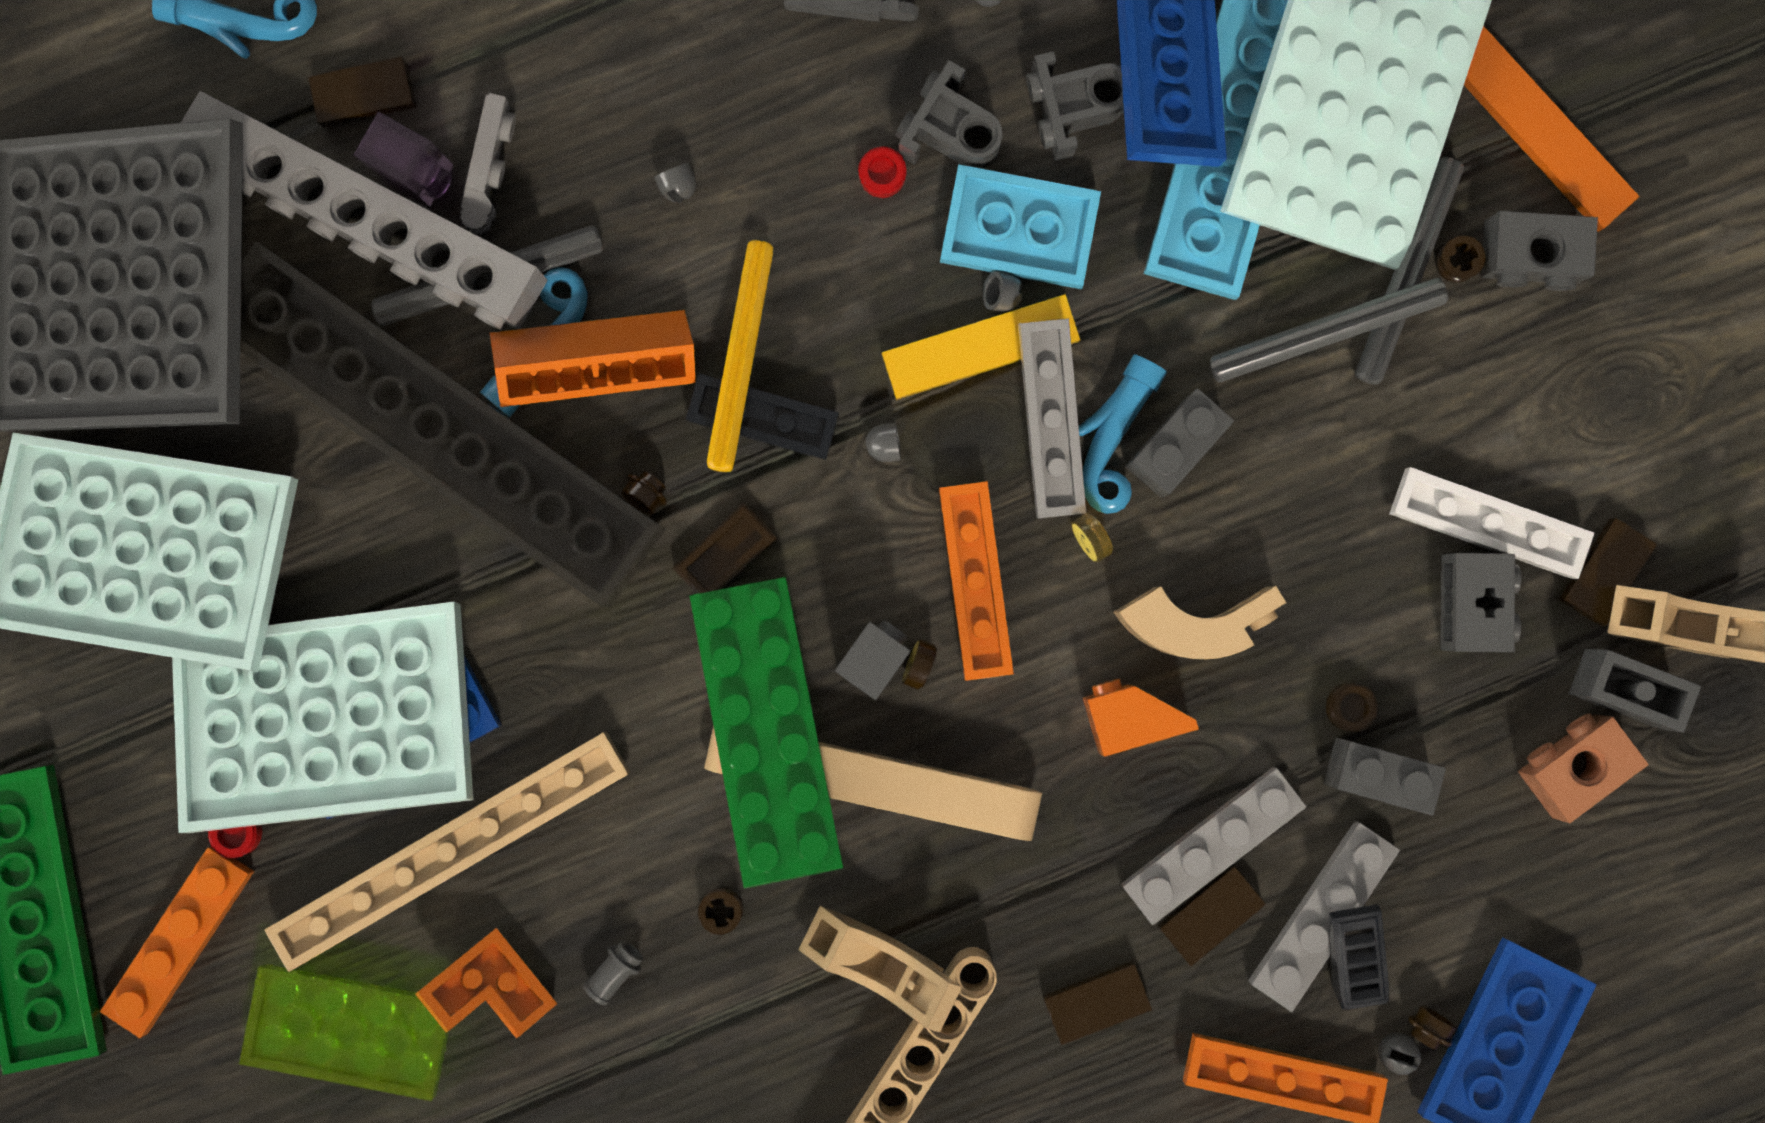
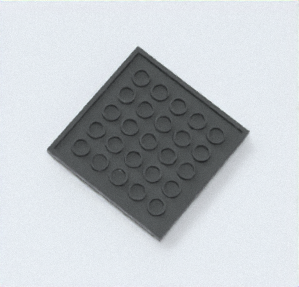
(121, 277)

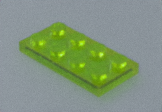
(343, 1033)

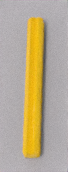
(740, 356)

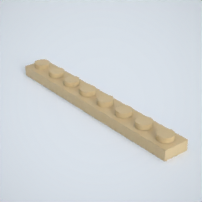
(447, 851)

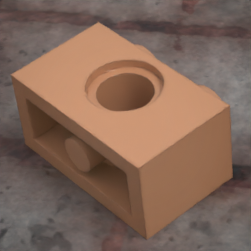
(1609, 759)

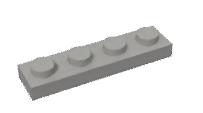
(1052, 418)
(1213, 845)
(1305, 939)

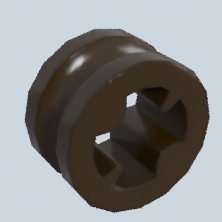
(1472, 268)
(710, 922)

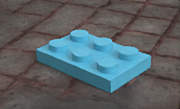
(1020, 226)

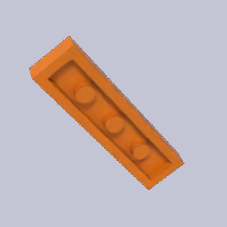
(976, 581)
(176, 942)
(1284, 1079)

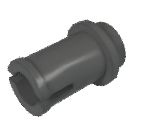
(613, 972)

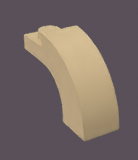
(1687, 624)
(1171, 631)
(882, 965)

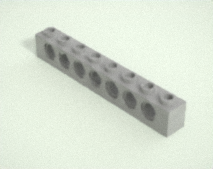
(513, 283)

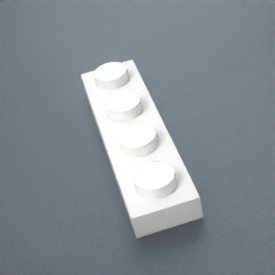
(1491, 523)

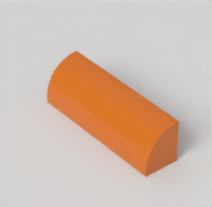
(593, 358)

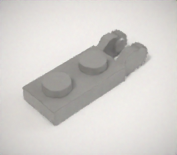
(485, 167)

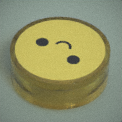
(1092, 537)

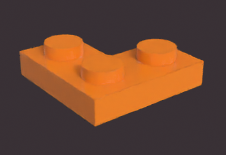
(492, 974)

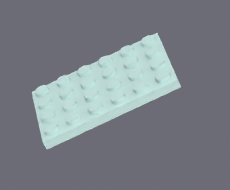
(1354, 121)
(140, 550)
(331, 723)

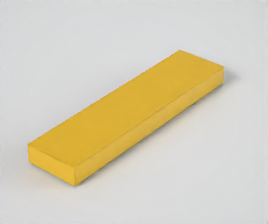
(968, 349)

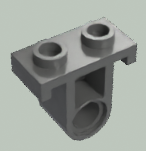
(1070, 101)
(946, 120)

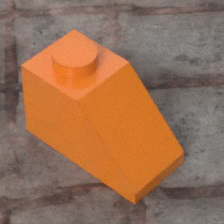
(1131, 718)

